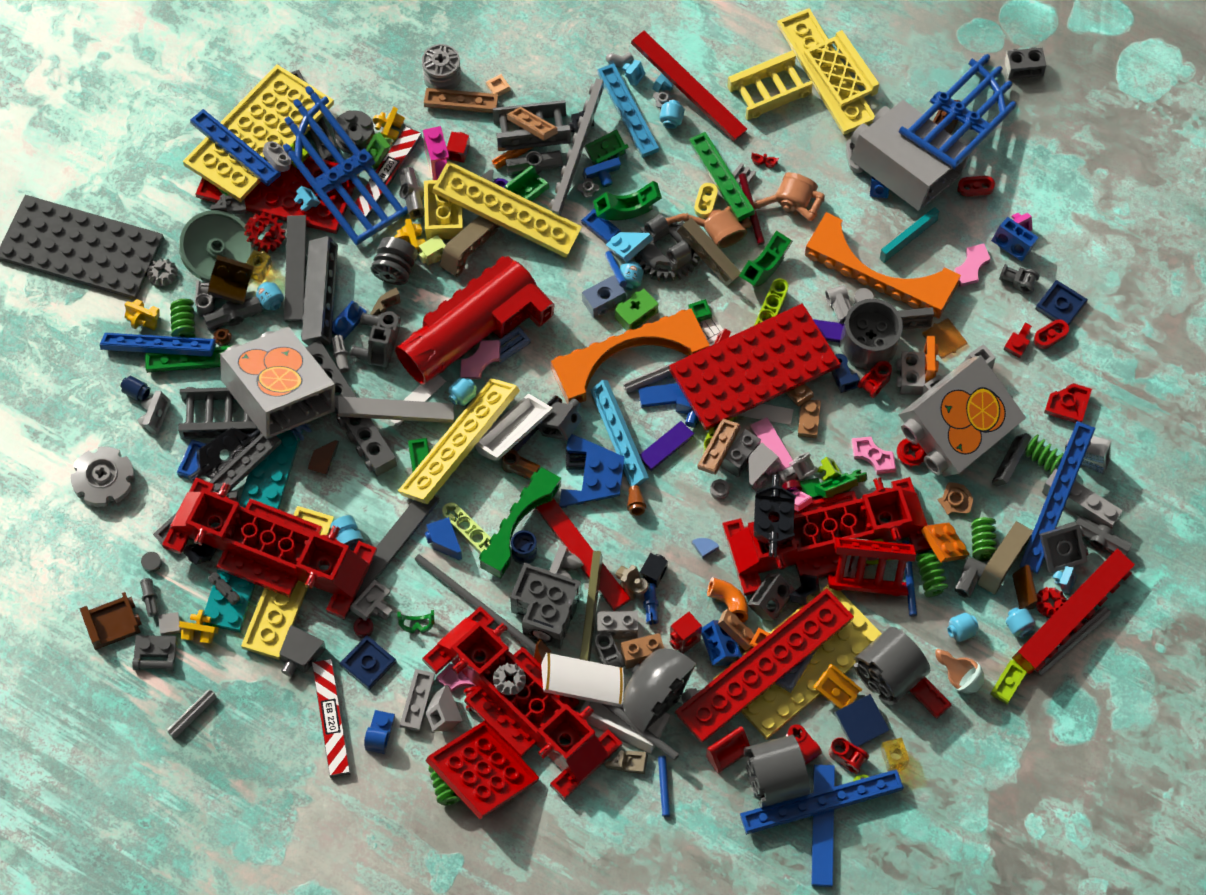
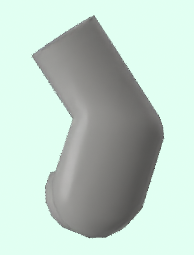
(618, 60)

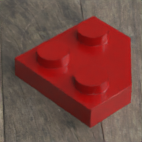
(1069, 403)

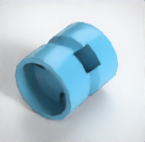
(348, 531)

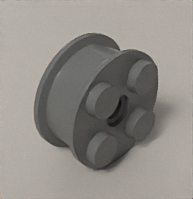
(358, 128)

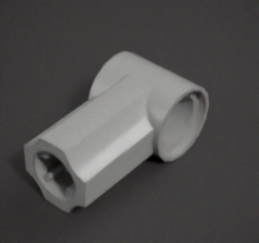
(839, 300)

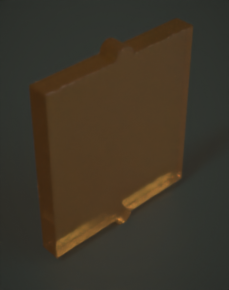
(946, 337)

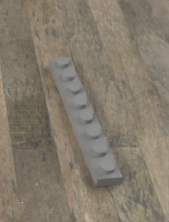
(578, 140)

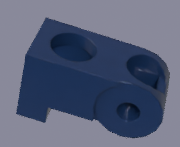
(843, 376)

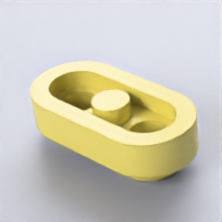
(704, 201)

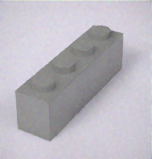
(1088, 504)

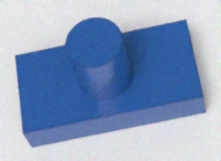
(603, 170)
(684, 407)

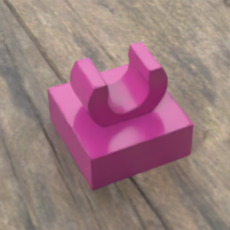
(1024, 220)

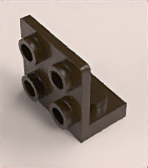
(230, 279)

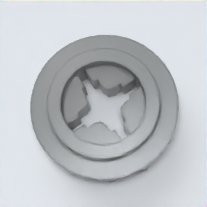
(165, 278)
(507, 687)

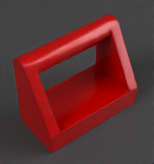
(727, 749)

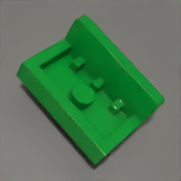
(606, 147)
(528, 184)

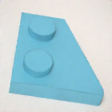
(627, 244)

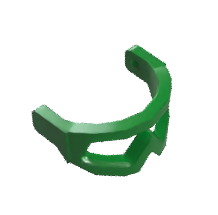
(401, 618)

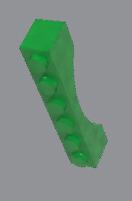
(540, 491)

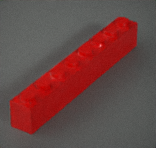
(1073, 611)

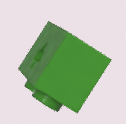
(636, 310)

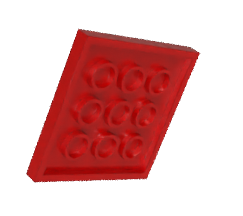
(482, 769)

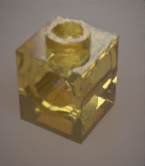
(259, 272)
(894, 746)

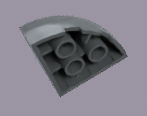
(656, 686)

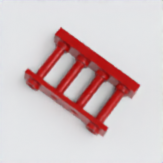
(873, 549)

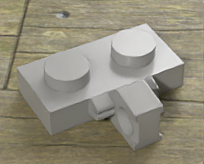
(372, 602)

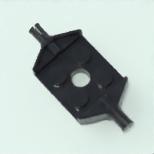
(209, 455)
(778, 502)

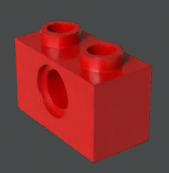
(685, 633)

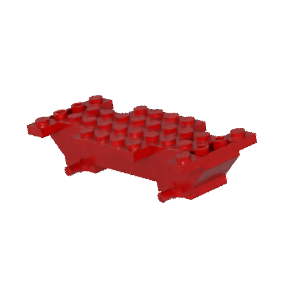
(820, 523)
(270, 546)
(529, 715)

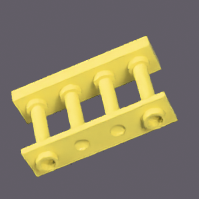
(769, 69)

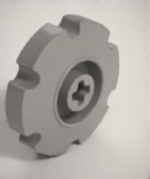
(102, 476)

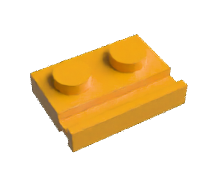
(837, 687)

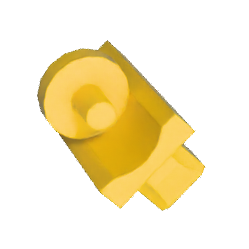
(392, 119)
(410, 232)
(141, 316)
(207, 632)

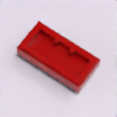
(931, 698)

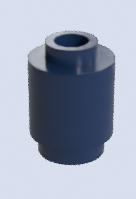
(135, 388)

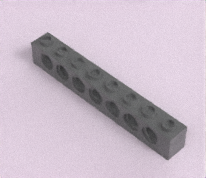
(385, 458)

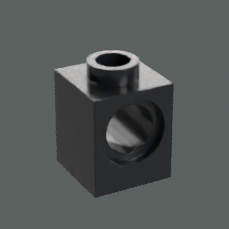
(654, 569)

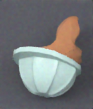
(962, 672)

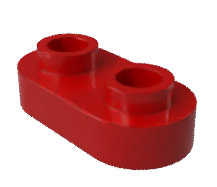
(975, 185)
(1050, 335)

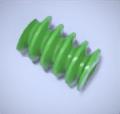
(182, 318)
(1043, 454)
(983, 538)
(931, 574)
(444, 793)

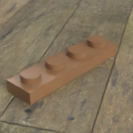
(460, 100)

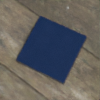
(1061, 303)
(368, 662)
(861, 721)

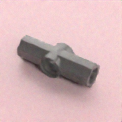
(543, 161)
(411, 193)
(232, 313)
(1103, 537)

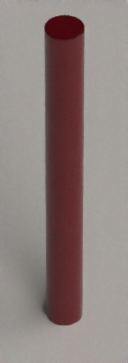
(754, 218)

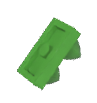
(379, 148)

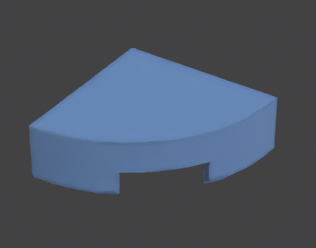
(705, 546)

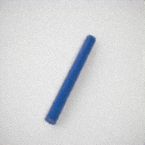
(910, 586)

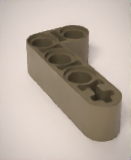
(466, 243)
(1004, 557)

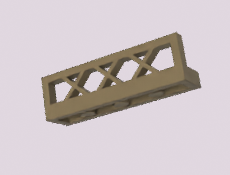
(708, 252)

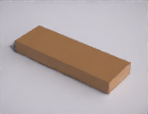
(532, 123)
(719, 446)

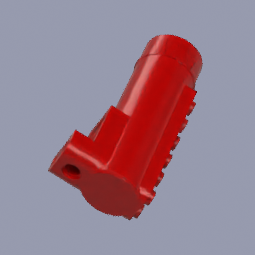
(489, 304)

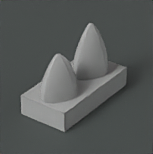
(157, 409)
(564, 559)

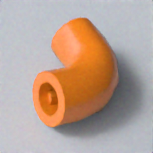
(730, 596)

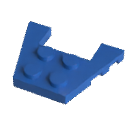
(601, 473)

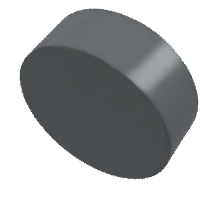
(151, 562)

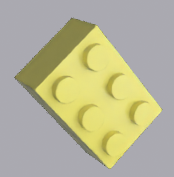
(441, 215)

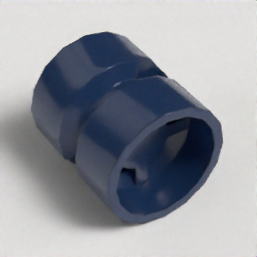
(524, 547)

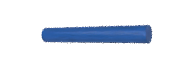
(615, 268)
(664, 786)

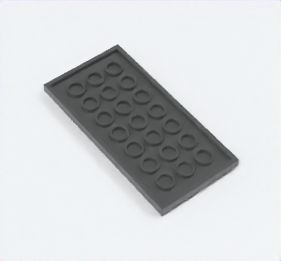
(80, 246)

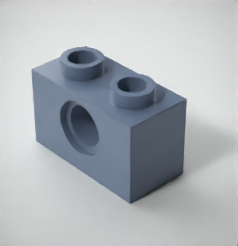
(608, 288)

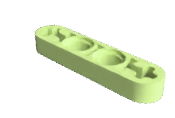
(468, 533)

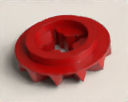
(903, 449)
(1046, 608)

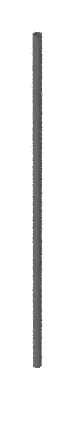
(531, 645)

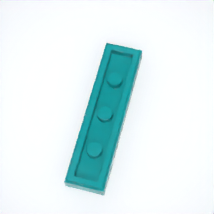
(909, 234)

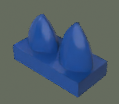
(347, 319)

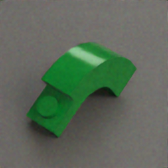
(627, 206)
(762, 268)

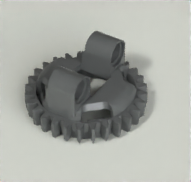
(677, 257)

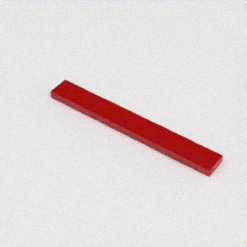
(689, 86)
(576, 544)

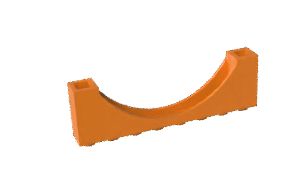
(832, 250)
(675, 332)

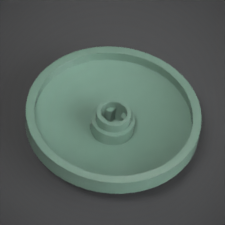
(212, 235)

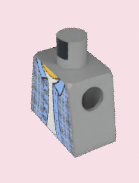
(1097, 454)

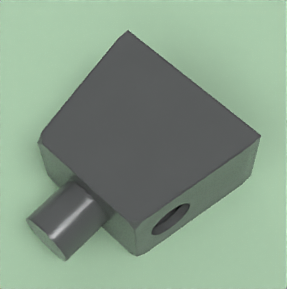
(561, 421)
(300, 651)

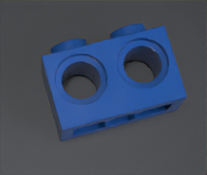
(1014, 239)
(719, 645)

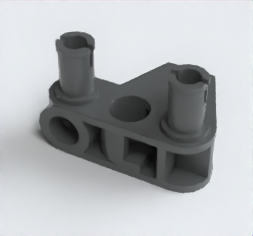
(381, 339)

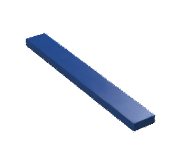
(1058, 493)
(821, 801)

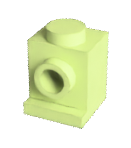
(431, 250)

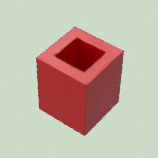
(458, 146)

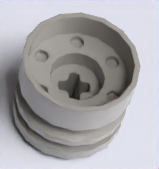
(441, 67)

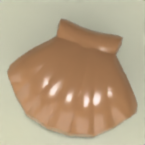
(956, 499)

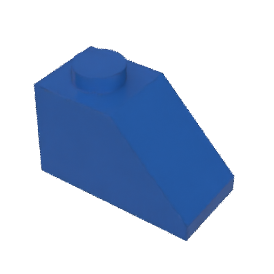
(443, 538)

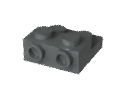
(1064, 547)

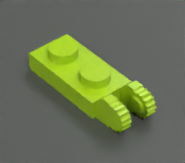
(1008, 682)

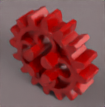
(274, 232)

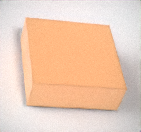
(498, 85)

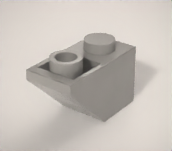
(761, 465)
(442, 711)

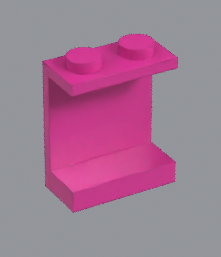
(435, 150)

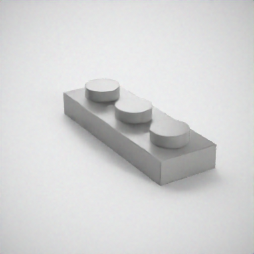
(417, 700)

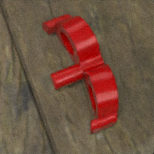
(769, 162)

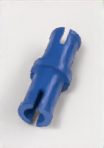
(651, 604)

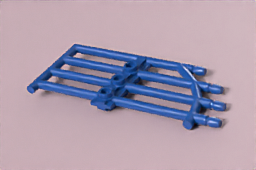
(958, 111)
(342, 172)

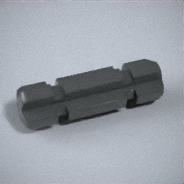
(224, 588)

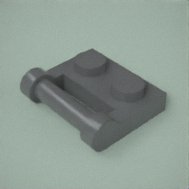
(154, 647)

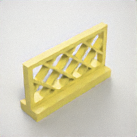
(856, 64)

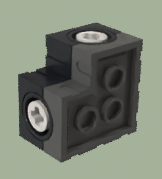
(546, 604)

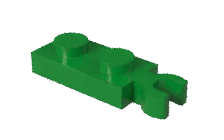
(840, 484)

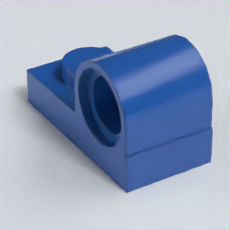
(379, 732)

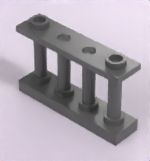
(524, 139)
(209, 428)

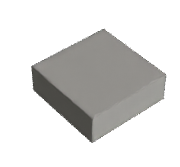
(169, 623)

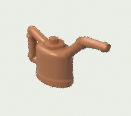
(795, 195)
(720, 226)

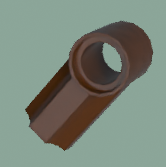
(521, 465)

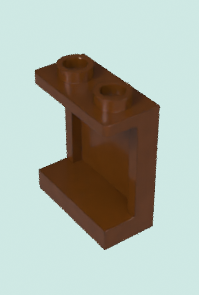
(111, 621)

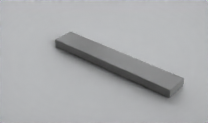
(395, 409)

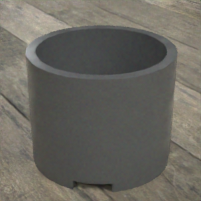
(871, 320)
(891, 665)
(777, 771)

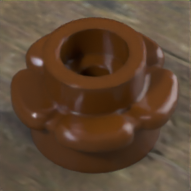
(222, 341)

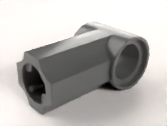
(970, 575)

